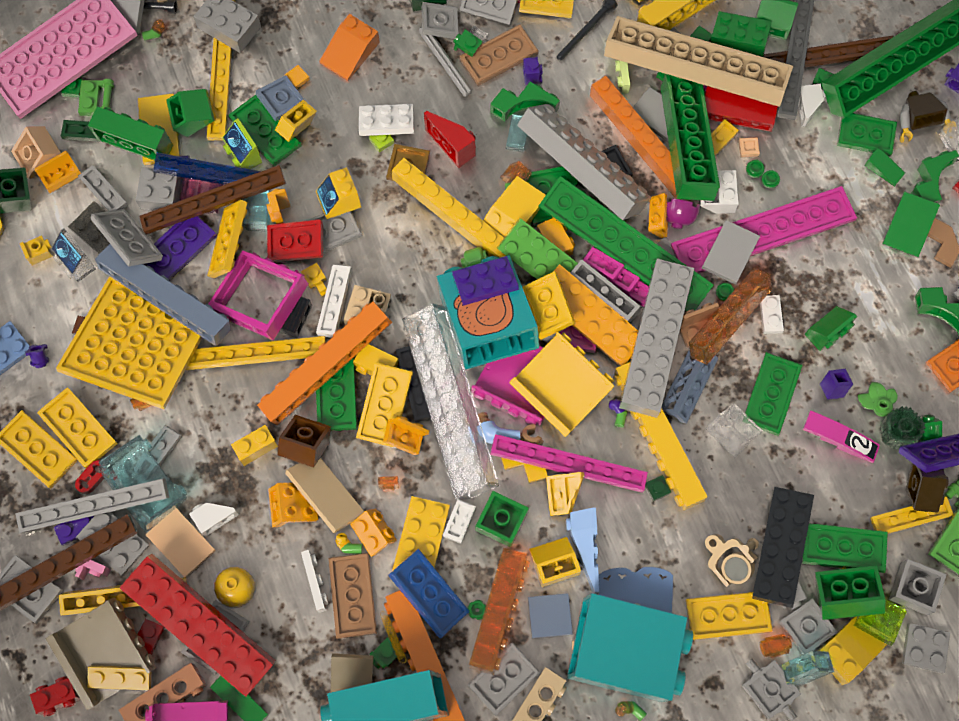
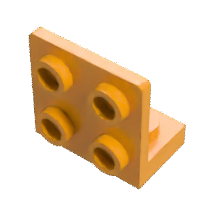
(289, 505)

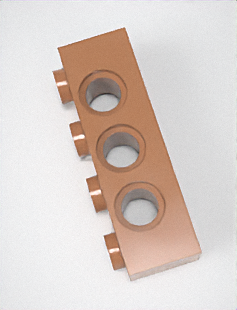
(169, 686)

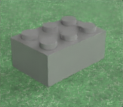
(228, 22)

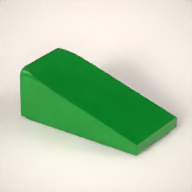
(884, 167)

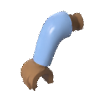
(490, 429)

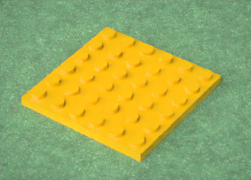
(130, 347)

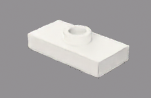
(459, 521)

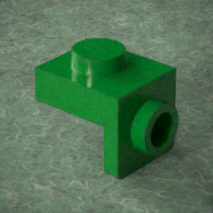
(467, 43)

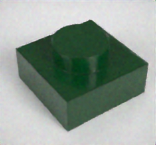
(657, 488)

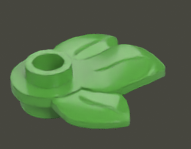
(878, 396)

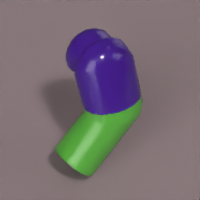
(621, 413)

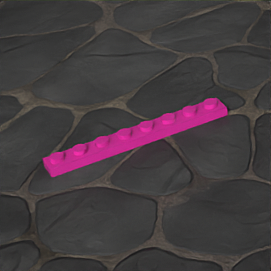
(569, 463)

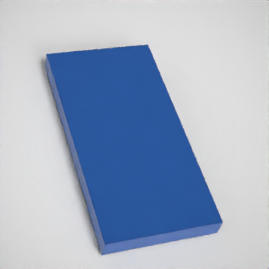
(429, 593)

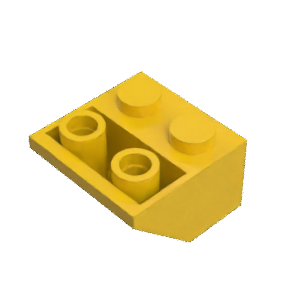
(555, 561)

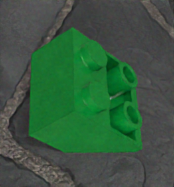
(780, 13)
(190, 111)
(830, 328)

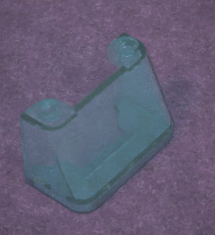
(133, 466)

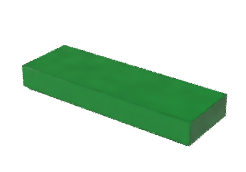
(243, 706)

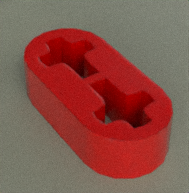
(87, 476)

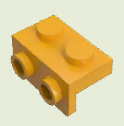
(57, 171)
(277, 201)
(657, 215)
(405, 434)
(373, 531)

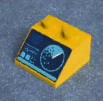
(338, 194)

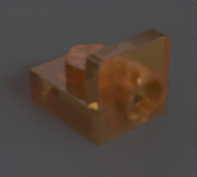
(516, 169)

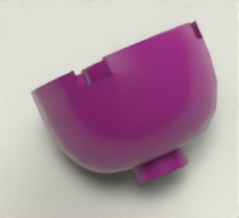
(681, 213)

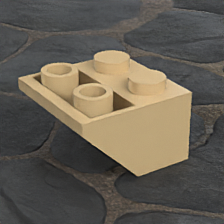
(362, 296)

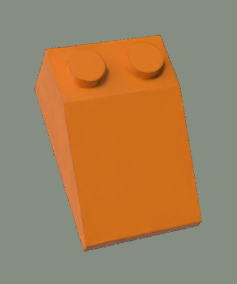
(350, 47)

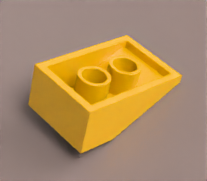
(516, 202)
(851, 651)

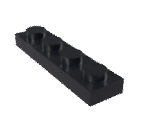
(415, 393)

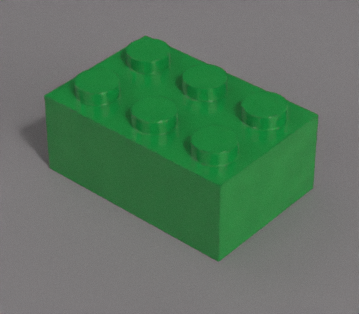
(741, 33)
(850, 592)

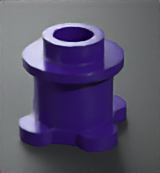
(37, 355)

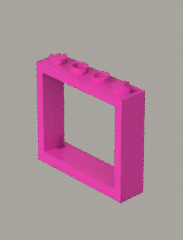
(234, 278)

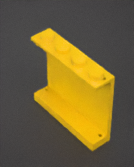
(562, 383)

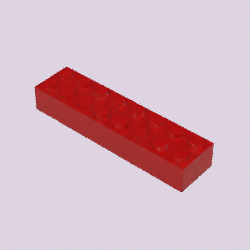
(197, 624)

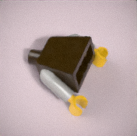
(922, 112)

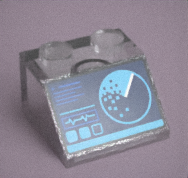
(71, 256)

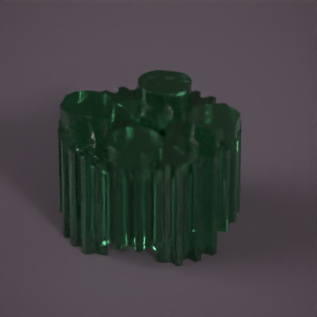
(895, 435)

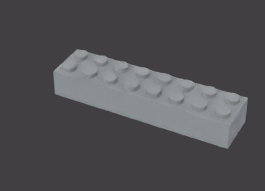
(584, 161)
(656, 338)

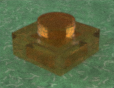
(388, 483)

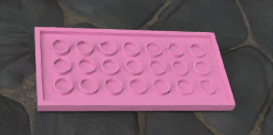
(61, 52)

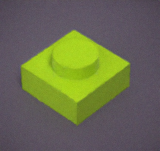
(381, 141)

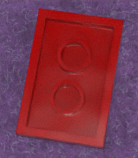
(295, 241)

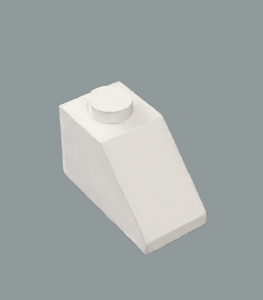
(810, 102)
(210, 517)

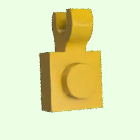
(315, 278)

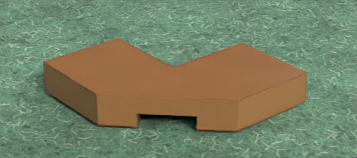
(949, 246)

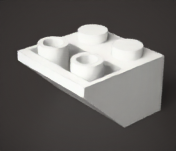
(727, 195)

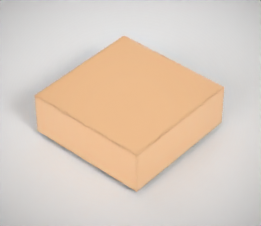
(749, 147)

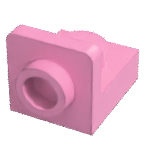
(95, 569)

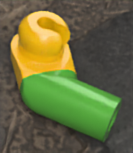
(346, 546)

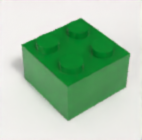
(501, 519)

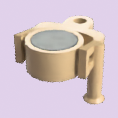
(737, 566)

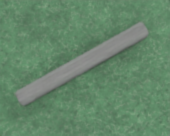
(446, 62)

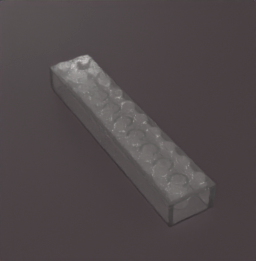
(450, 402)

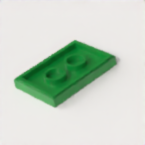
(867, 133)
(911, 224)

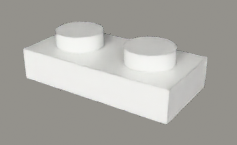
(771, 315)

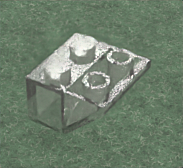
(733, 430)

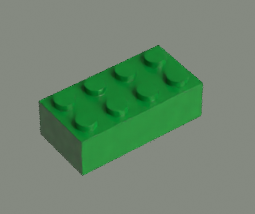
(129, 134)

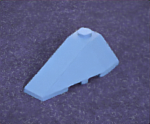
(583, 535)

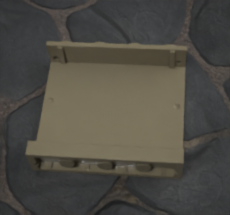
(99, 639)

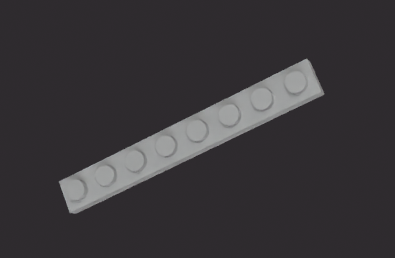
(92, 505)

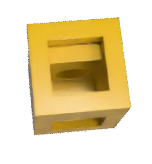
(36, 250)

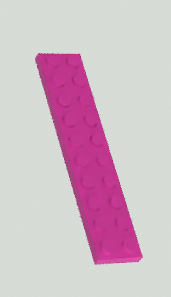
(775, 226)

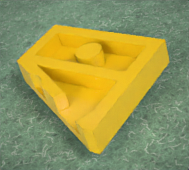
(563, 492)

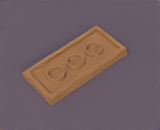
(499, 55)
(352, 596)

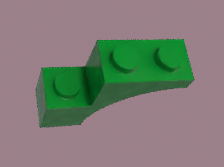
(533, 95)
(930, 172)
(934, 302)

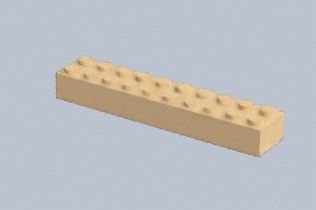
(698, 61)

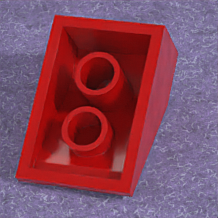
(451, 137)

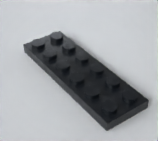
(783, 547)

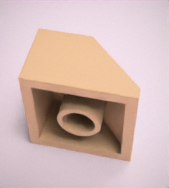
(34, 148)

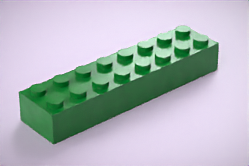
(689, 139)

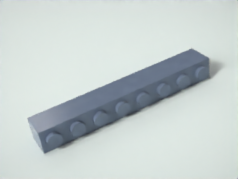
(165, 296)

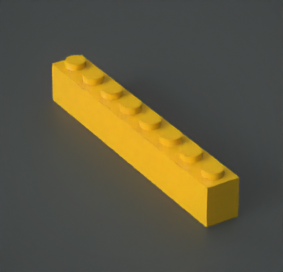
(447, 208)
(668, 452)

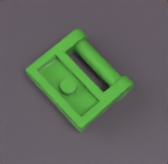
(90, 95)

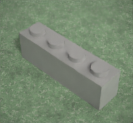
(606, 291)

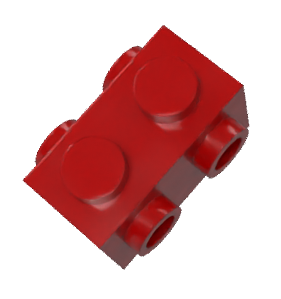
(53, 697)

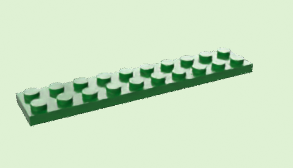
(613, 236)

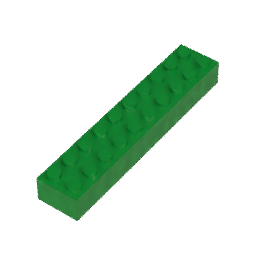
(893, 61)

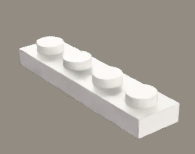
(334, 300)

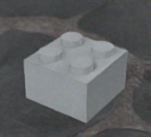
(157, 189)
(917, 587)

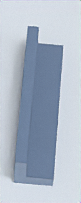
(693, 387)

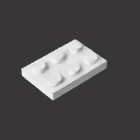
(386, 119)

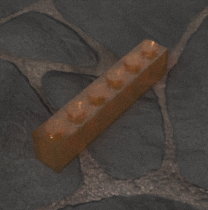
(730, 316)
(498, 611)

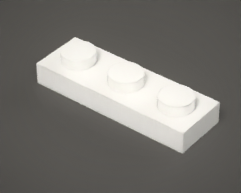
(315, 581)

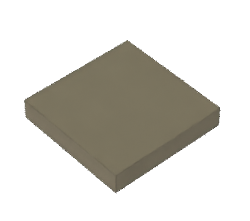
(350, 671)

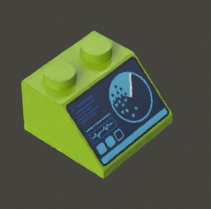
(241, 146)

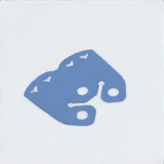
(638, 588)

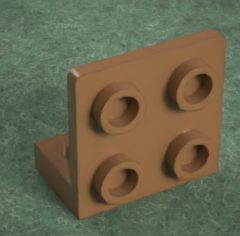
(694, 321)

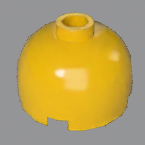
(234, 587)

